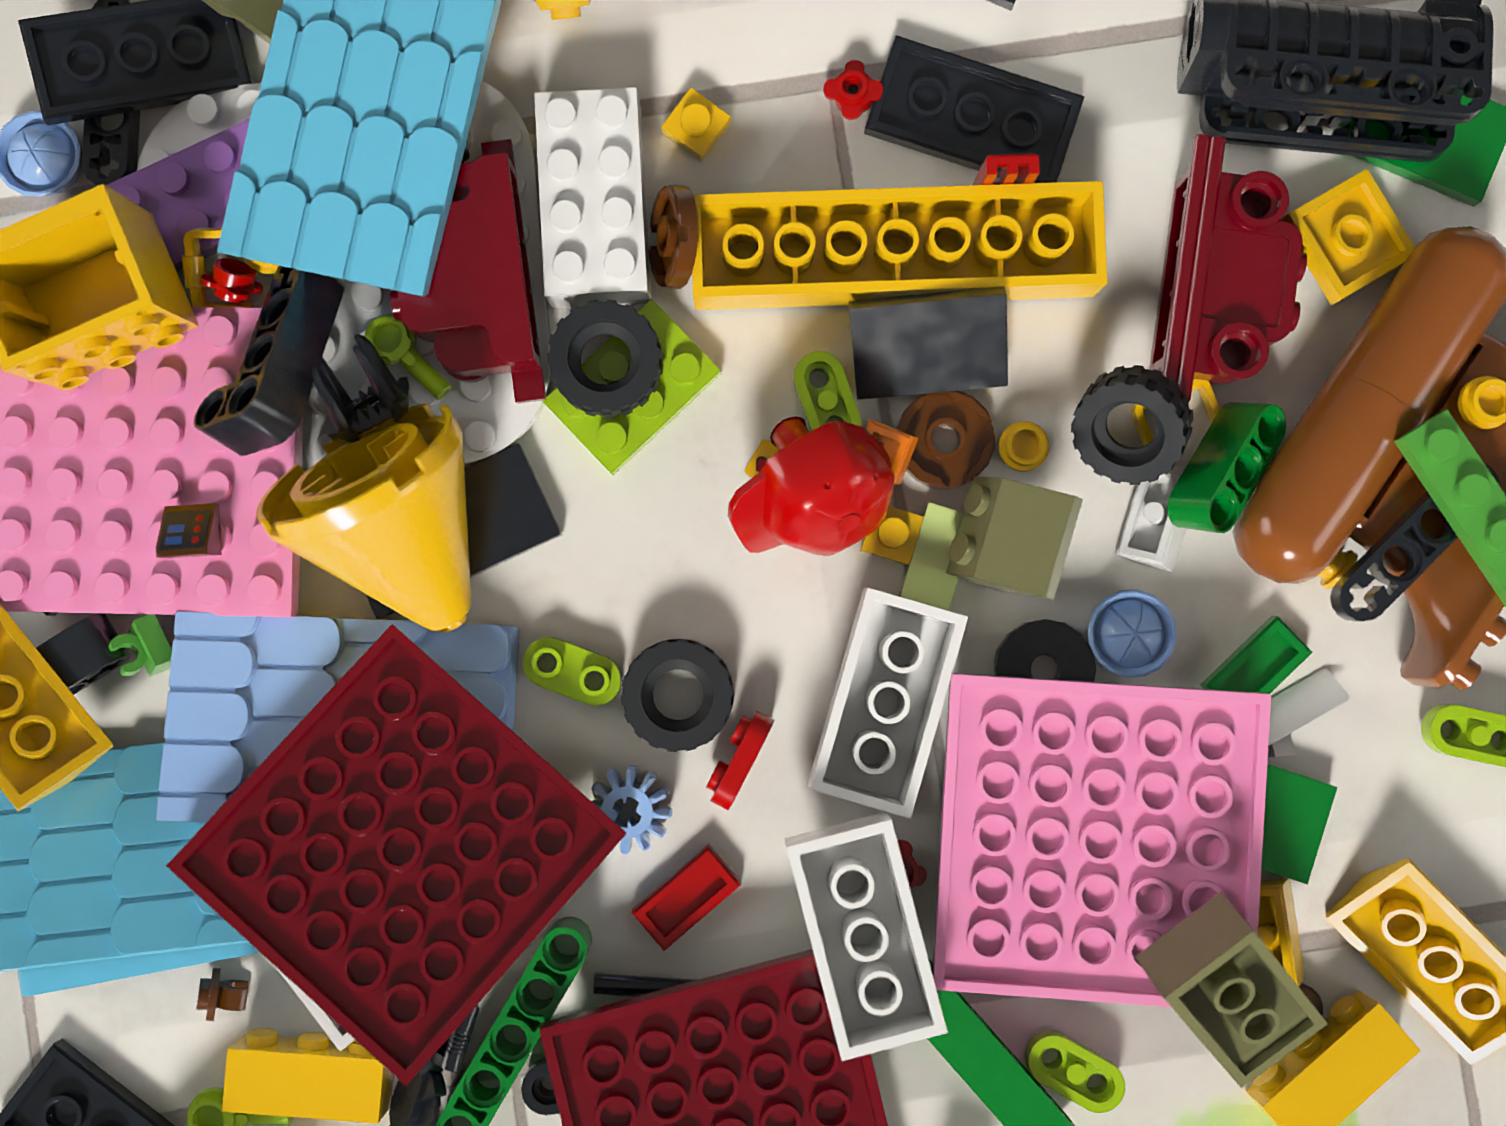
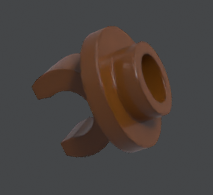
(225, 995)

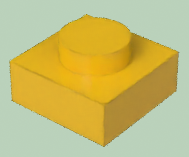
(696, 124)
(894, 537)

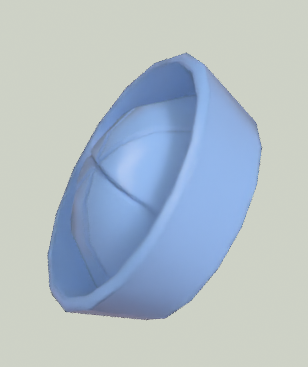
(39, 156)
(1132, 633)

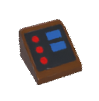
(189, 531)

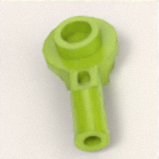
(397, 346)
(207, 1111)

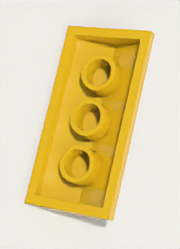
(42, 725)
(1428, 954)

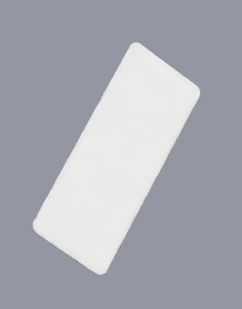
(1304, 703)

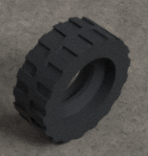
(597, 320)
(1143, 388)
(640, 705)

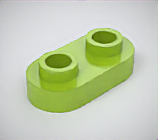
(830, 401)
(572, 670)
(1469, 733)
(1072, 1069)

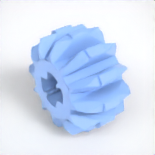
(647, 806)

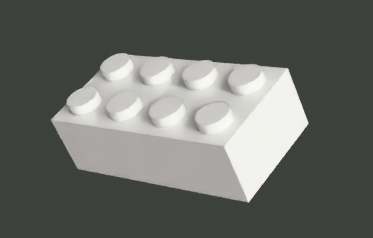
(592, 197)
(887, 702)
(865, 935)

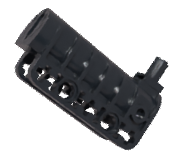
(1338, 68)

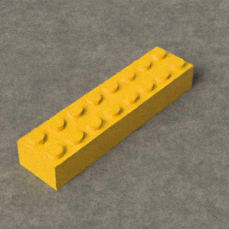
(898, 243)

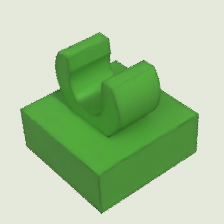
(148, 643)

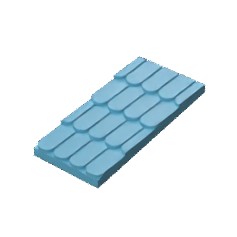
(359, 137)
(92, 875)

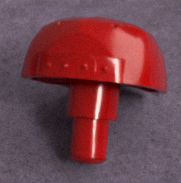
(816, 491)

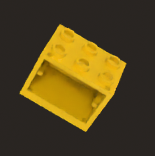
(86, 290)

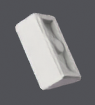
(1148, 532)

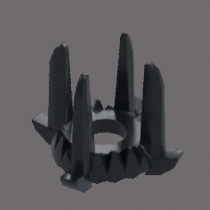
(382, 402)

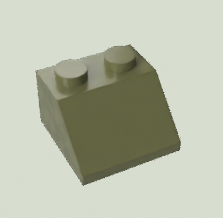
(1014, 536)

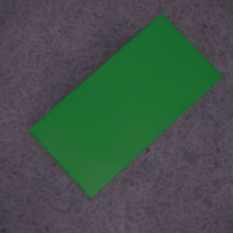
(1261, 660)

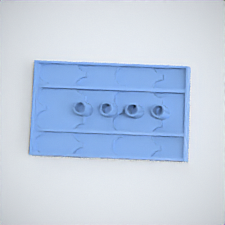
(254, 679)

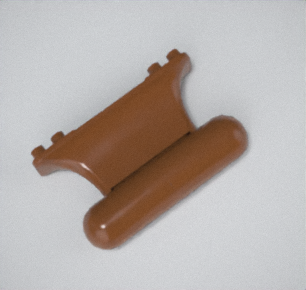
(1349, 479)

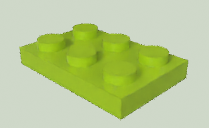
(683, 378)

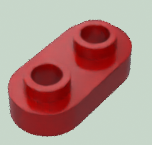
(729, 777)

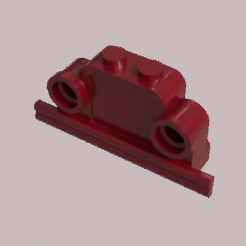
(1225, 272)
(481, 283)

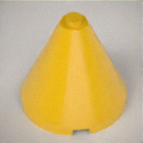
(385, 516)

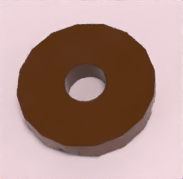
(676, 225)
(974, 434)

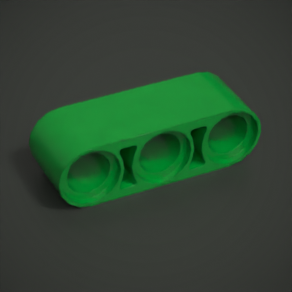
(1226, 466)

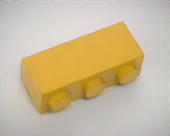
(1335, 1066)
(305, 1078)

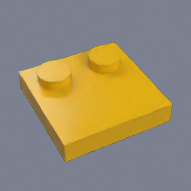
(1350, 236)

